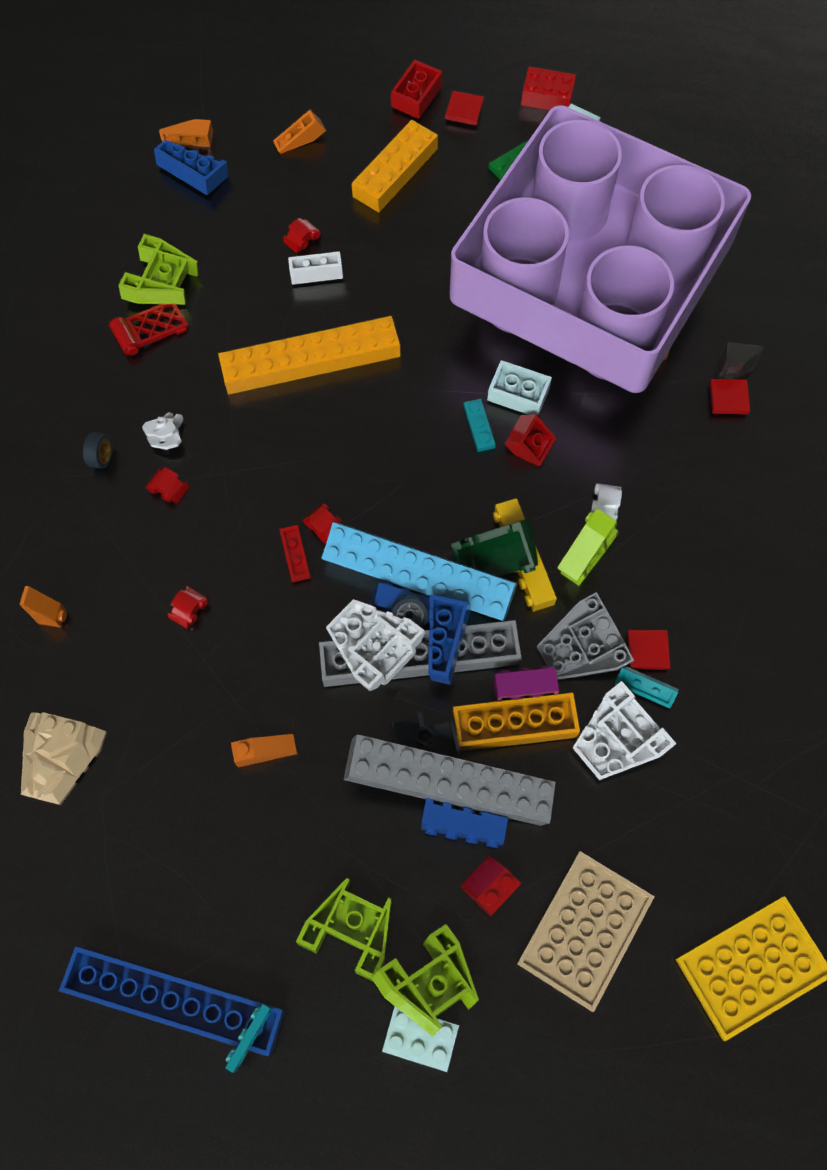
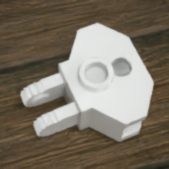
(164, 430)

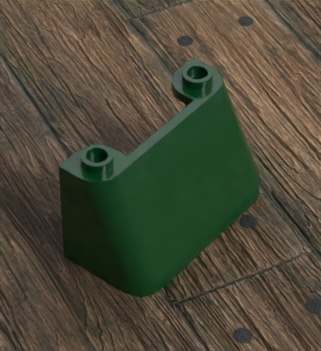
(500, 549)

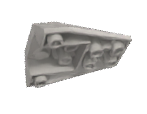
(585, 642)

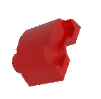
(300, 233)
(168, 485)
(321, 522)
(186, 605)

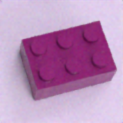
(525, 683)

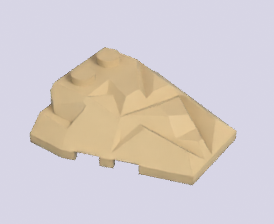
(56, 755)

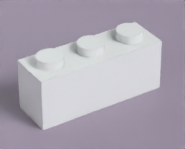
(315, 267)

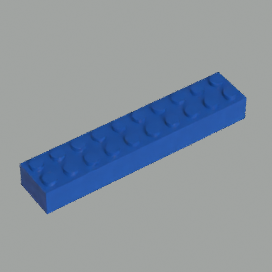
(167, 999)

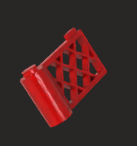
(130, 339)

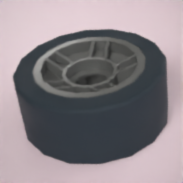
(411, 603)

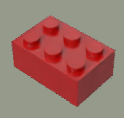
(547, 88)
(416, 89)

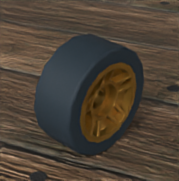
(97, 450)

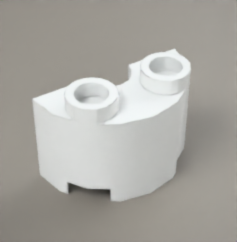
(607, 499)

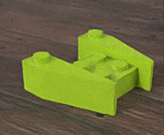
(162, 275)
(589, 546)
(352, 922)
(433, 986)

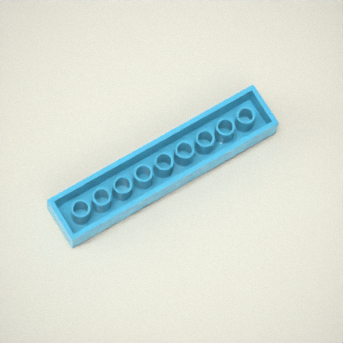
(419, 570)

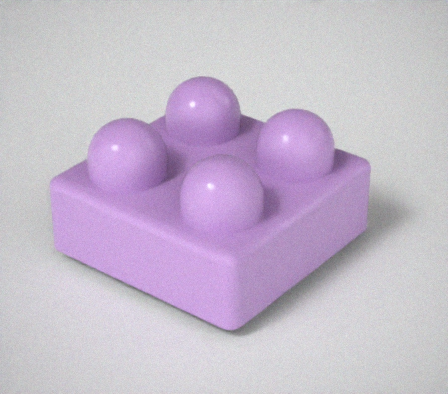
(596, 247)

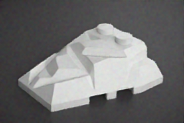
(374, 642)
(620, 735)

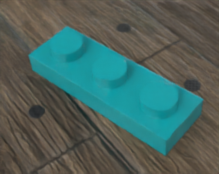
(479, 425)
(647, 686)
(248, 1037)

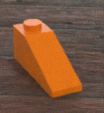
(301, 132)
(189, 133)
(42, 608)
(263, 749)

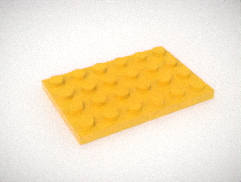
(754, 968)

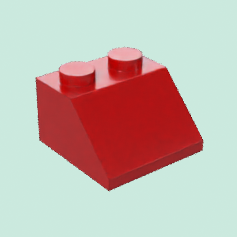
(530, 439)
(490, 885)

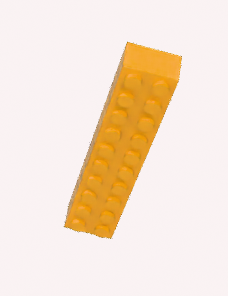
(309, 355)

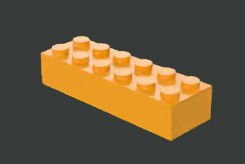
(395, 166)
(516, 722)

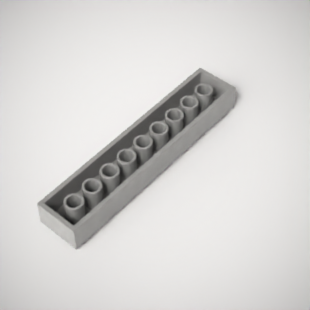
(482, 648)
(449, 780)

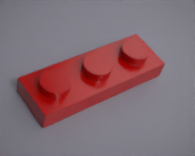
(294, 553)

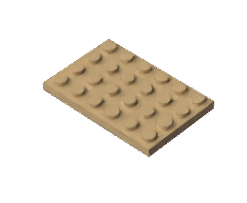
(585, 931)

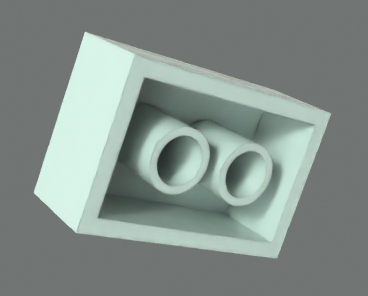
(519, 388)
(415, 1044)

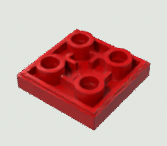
(464, 107)
(729, 396)
(649, 649)

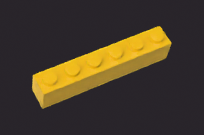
(535, 583)

